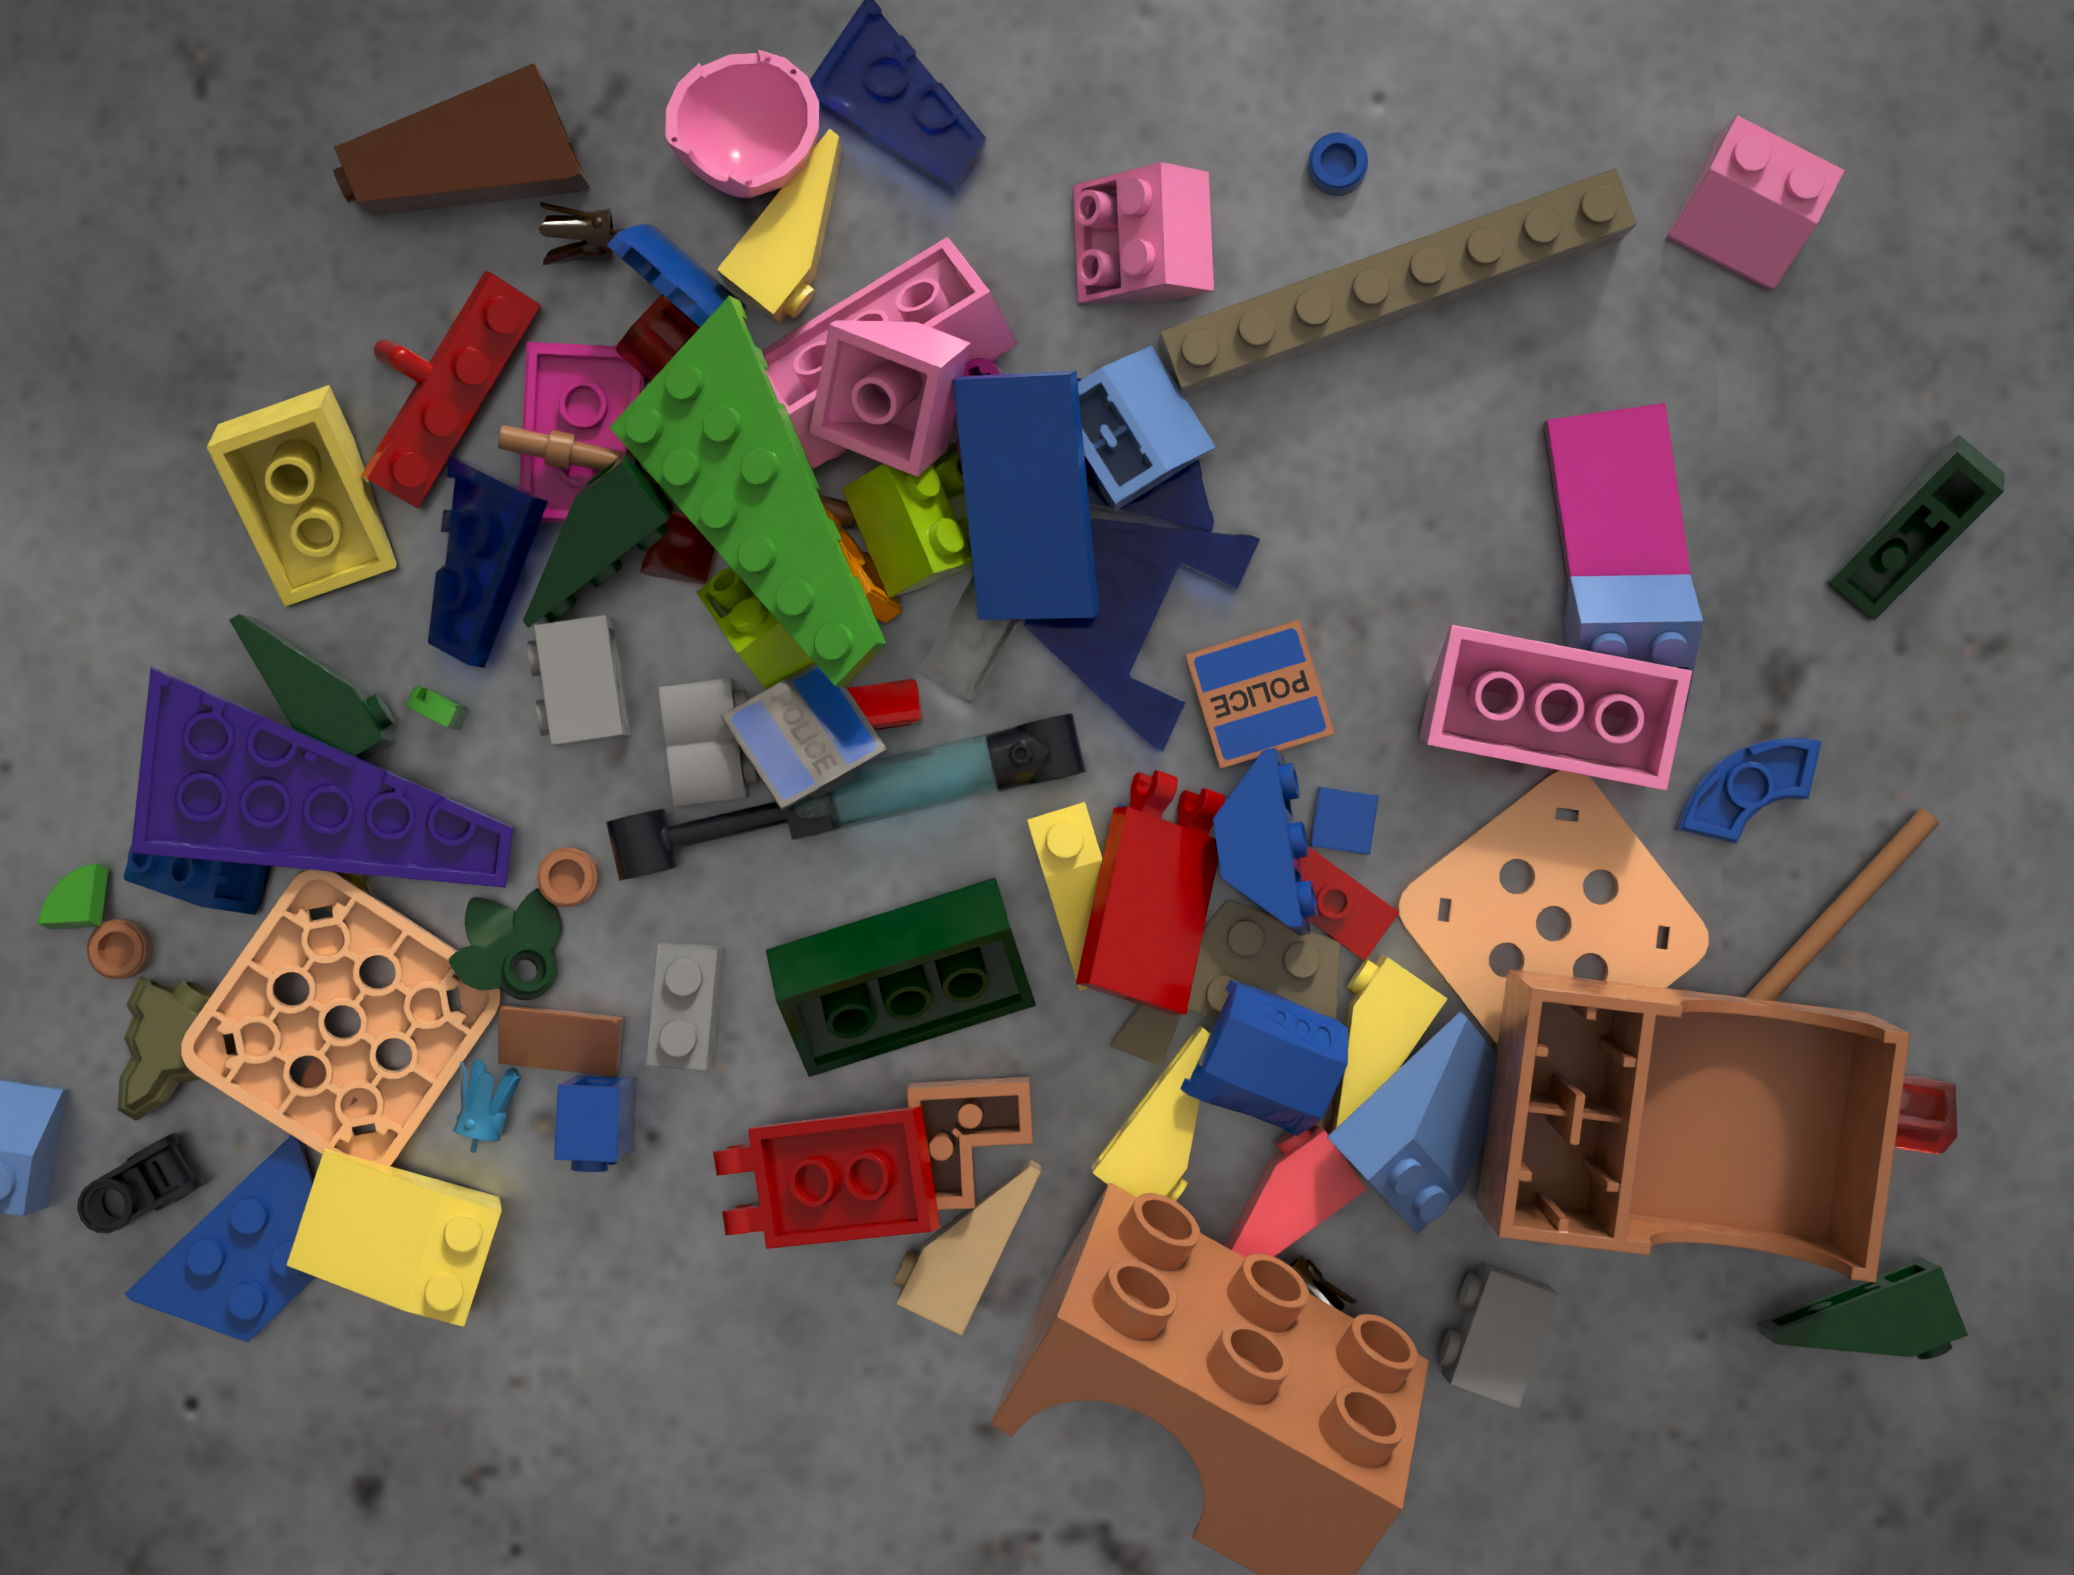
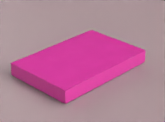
(576, 393)
(1617, 493)

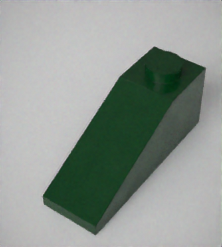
(1919, 527)
(316, 695)
(1899, 1315)

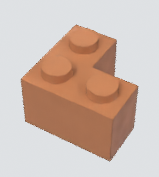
(965, 1117)

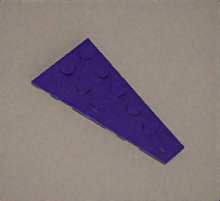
(261, 793)

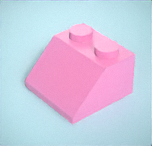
(1754, 202)
(889, 391)

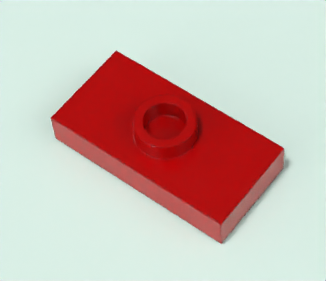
(1346, 907)

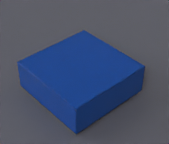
(1343, 820)

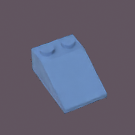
(1424, 1124)

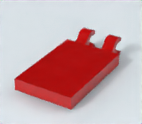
(1152, 896)
(835, 1179)

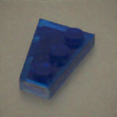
(893, 100)

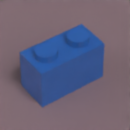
(595, 1121)

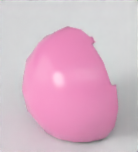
(744, 122)

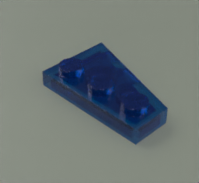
(486, 551)

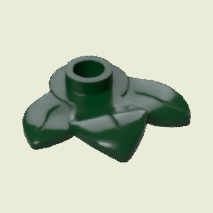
(505, 937)

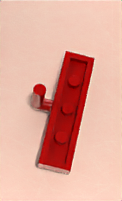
(447, 387)

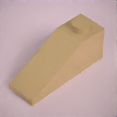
(960, 1257)

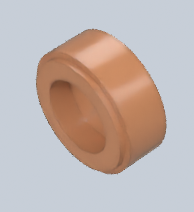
(568, 877)
(119, 949)

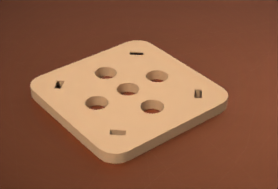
(1560, 859)
(330, 958)

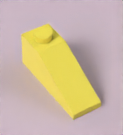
(784, 245)
(1071, 871)
(1384, 1026)
(1157, 1137)

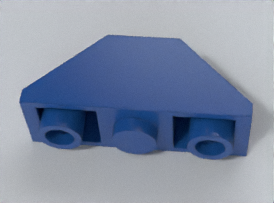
(1263, 845)

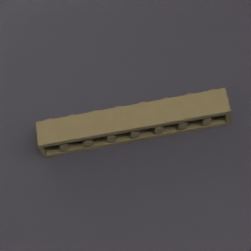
(1397, 283)

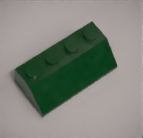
(899, 977)

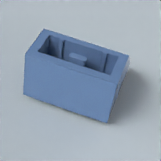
(1137, 427)
(1635, 618)

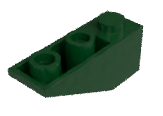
(605, 521)

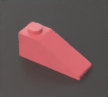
(1294, 1194)

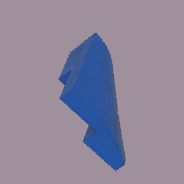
(670, 271)

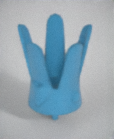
(478, 1114)

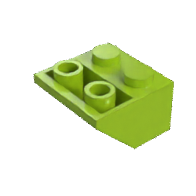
(913, 523)
(752, 629)

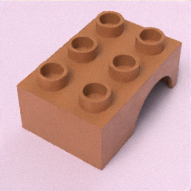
(1690, 1122)
(1272, 1392)

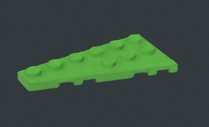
(743, 479)

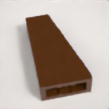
(465, 151)

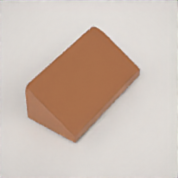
(560, 1039)

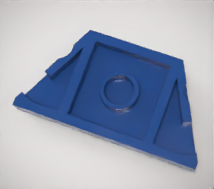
(234, 1261)

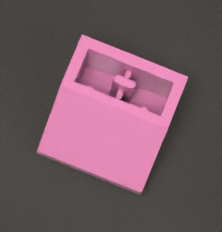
(1143, 235)

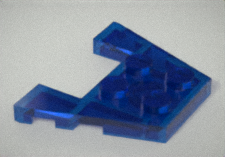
(1132, 579)

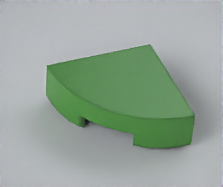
(436, 707)
(76, 899)

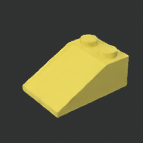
(303, 495)
(396, 1236)

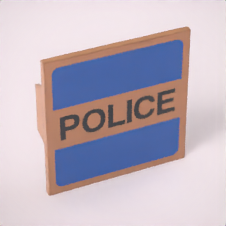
(1259, 693)

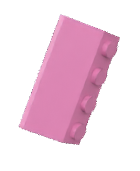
(929, 289)
(1555, 707)

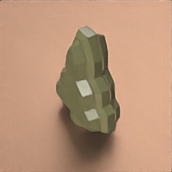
(155, 1042)

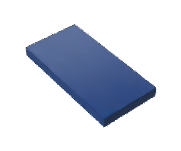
(1026, 495)

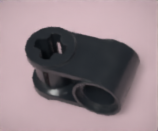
(146, 1182)

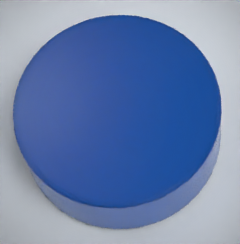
(1337, 164)

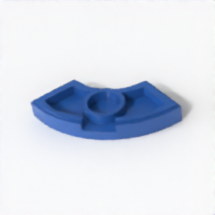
(1747, 782)

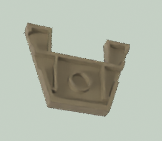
(1253, 951)

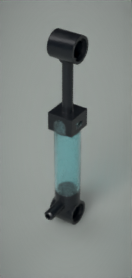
(878, 791)

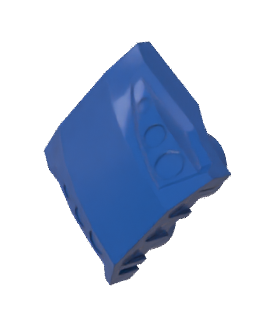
(1270, 1059)

